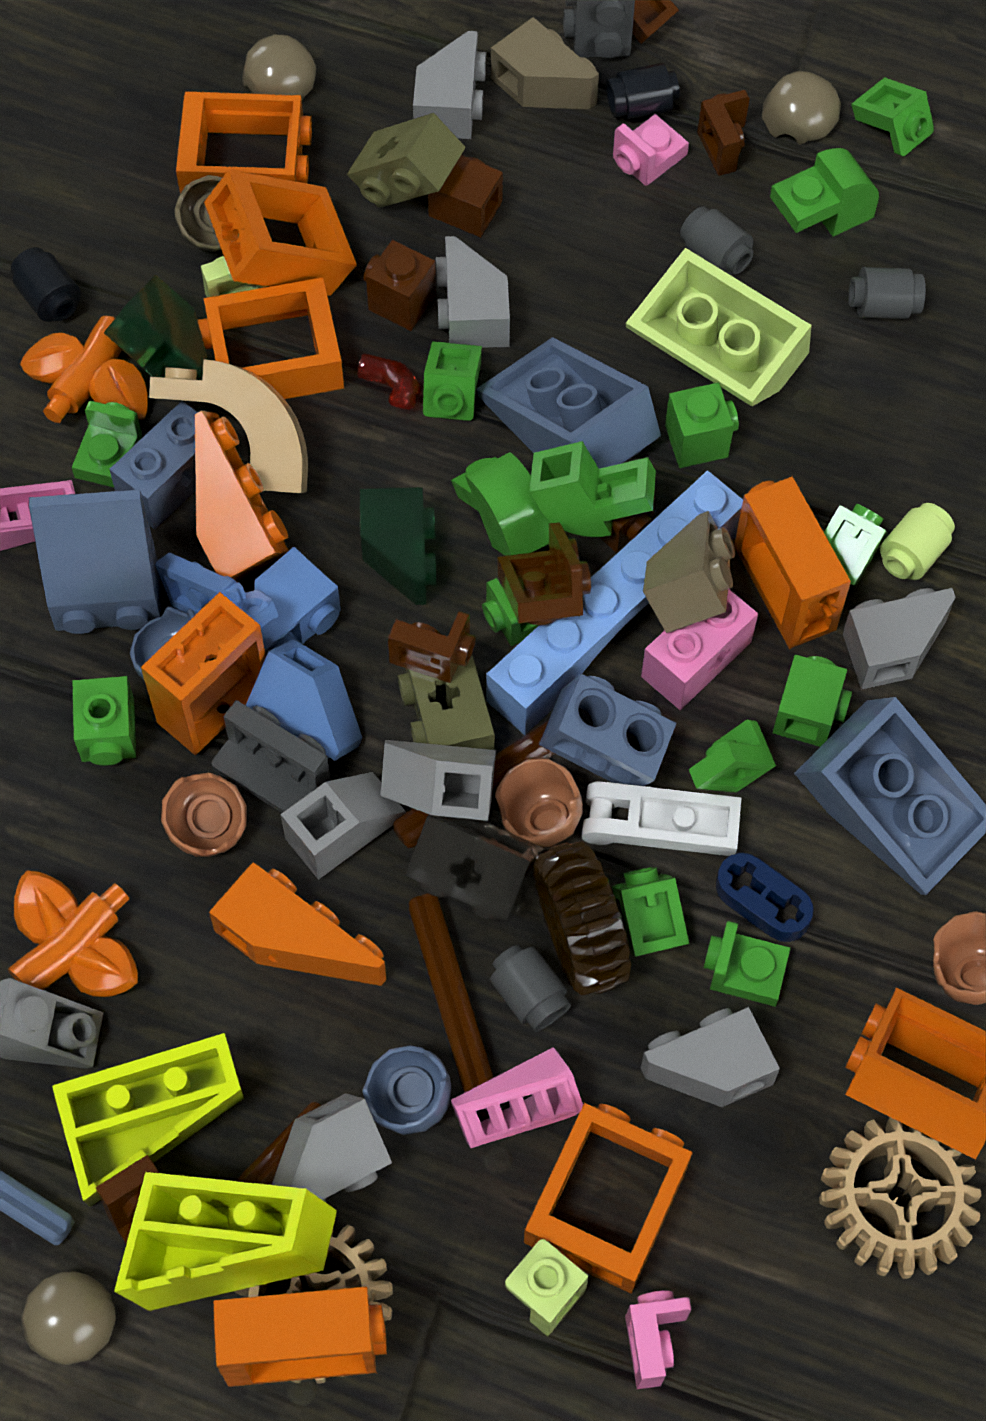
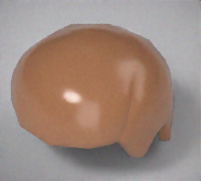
(539, 802)
(204, 814)
(961, 958)

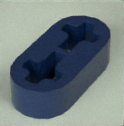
(771, 887)

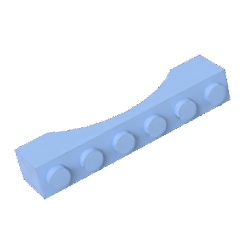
(554, 654)

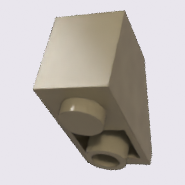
(542, 70)
(690, 574)

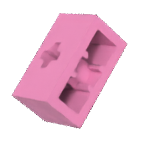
(692, 656)

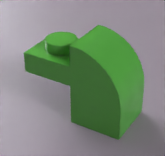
(828, 192)
(502, 497)
(587, 498)

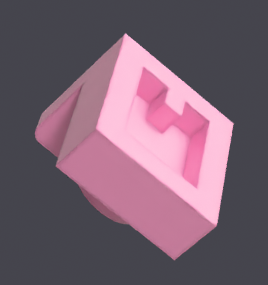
(648, 149)
(650, 1347)

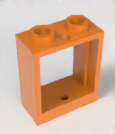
(242, 115)
(252, 258)
(274, 303)
(791, 561)
(189, 687)
(910, 1097)
(582, 1248)
(298, 1336)

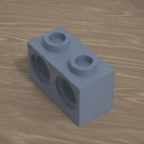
(605, 745)

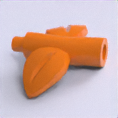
(85, 372)
(71, 937)

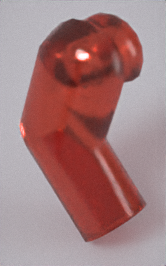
(393, 374)

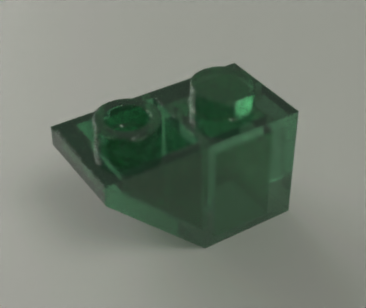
(159, 331)
(394, 538)

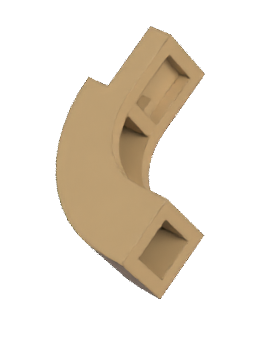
(271, 426)

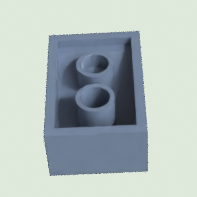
(569, 398)
(96, 560)
(896, 793)

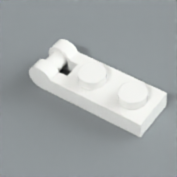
(662, 818)

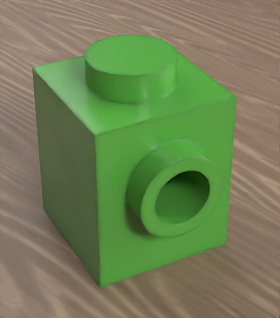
(700, 424)
(812, 700)
(104, 720)

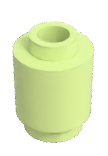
(917, 541)

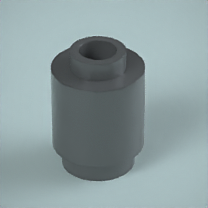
(717, 240)
(887, 293)
(529, 987)

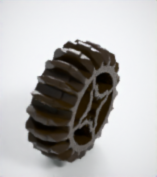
(582, 918)

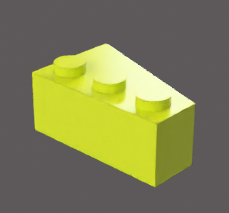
(144, 1108)
(219, 1237)

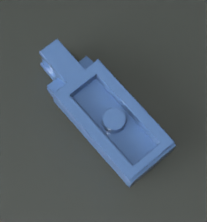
(194, 586)

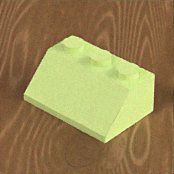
(722, 329)

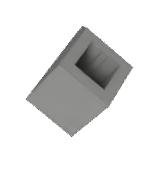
(448, 84)
(475, 300)
(894, 636)
(439, 778)
(338, 821)
(46, 1027)
(716, 1062)
(333, 1149)

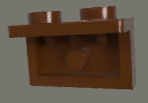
(546, 582)

